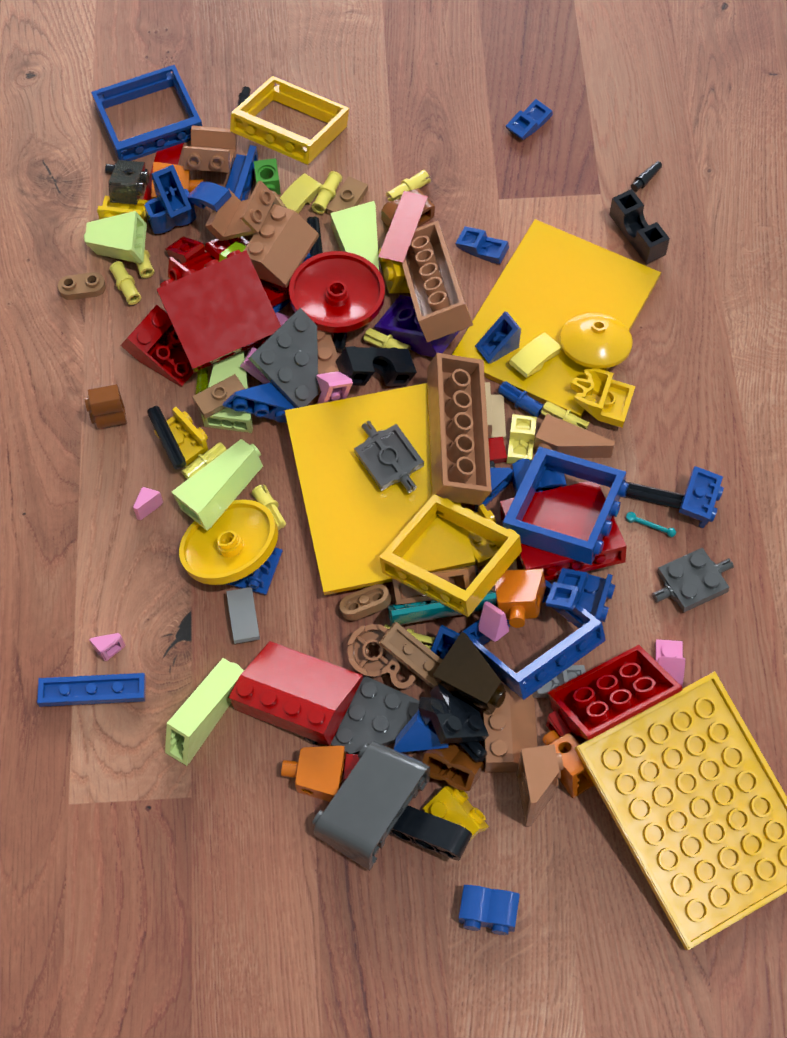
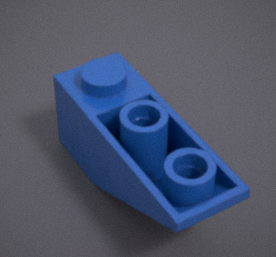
(261, 401)

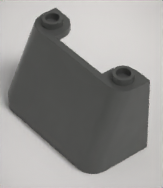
(370, 802)

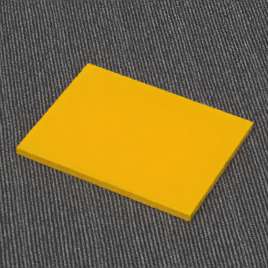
(542, 289)
(345, 507)
(695, 808)

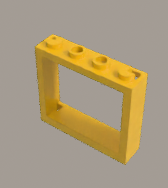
(279, 139)
(435, 587)

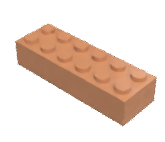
(435, 284)
(458, 429)

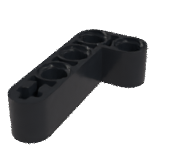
(432, 833)

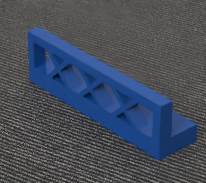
(243, 174)

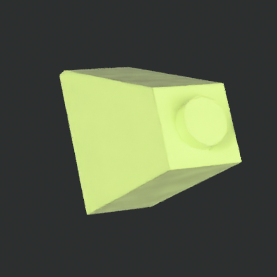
(118, 237)

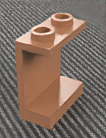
(210, 149)
(241, 217)

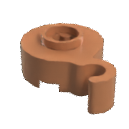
(375, 666)

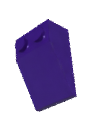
(403, 325)

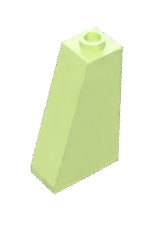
(357, 231)
(229, 418)
(218, 483)
(201, 712)

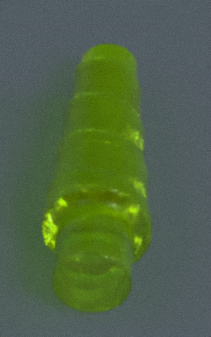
(202, 381)

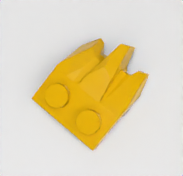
(603, 396)

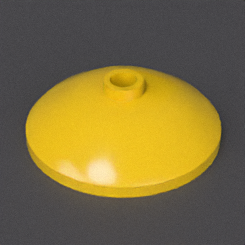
(596, 340)

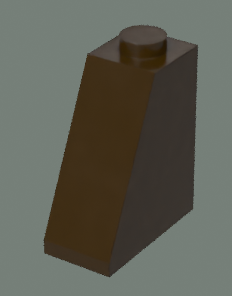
(470, 676)

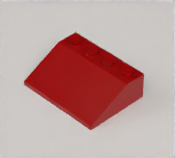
(295, 692)
(612, 693)

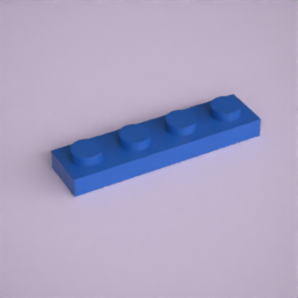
(91, 689)

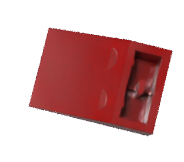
(159, 347)

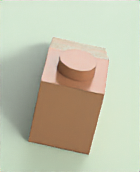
(572, 440)
(460, 577)

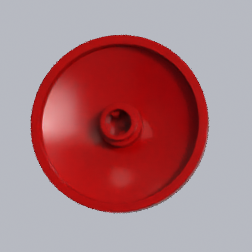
(337, 291)

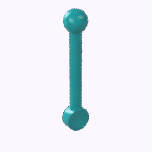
(631, 517)

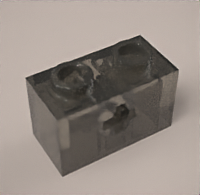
(128, 182)

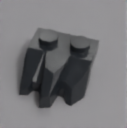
(452, 717)

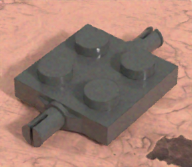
(388, 457)
(692, 580)

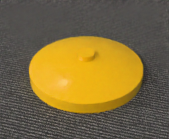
(232, 546)

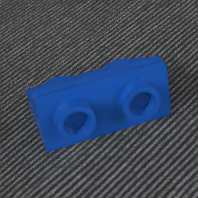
(701, 494)
(595, 595)

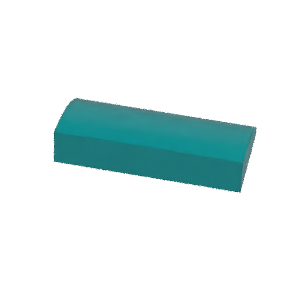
(429, 610)

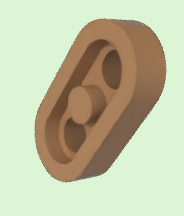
(81, 286)
(365, 602)

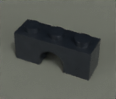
(648, 240)
(391, 363)

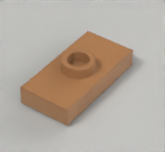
(348, 195)
(212, 399)

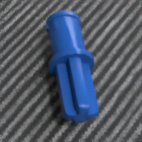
(520, 399)

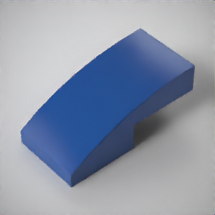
(530, 120)
(209, 195)
(479, 245)
(567, 590)

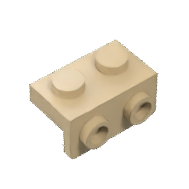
(495, 414)

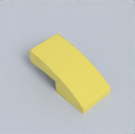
(300, 193)
(534, 354)
(521, 438)

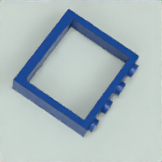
(137, 87)
(554, 541)
(554, 660)

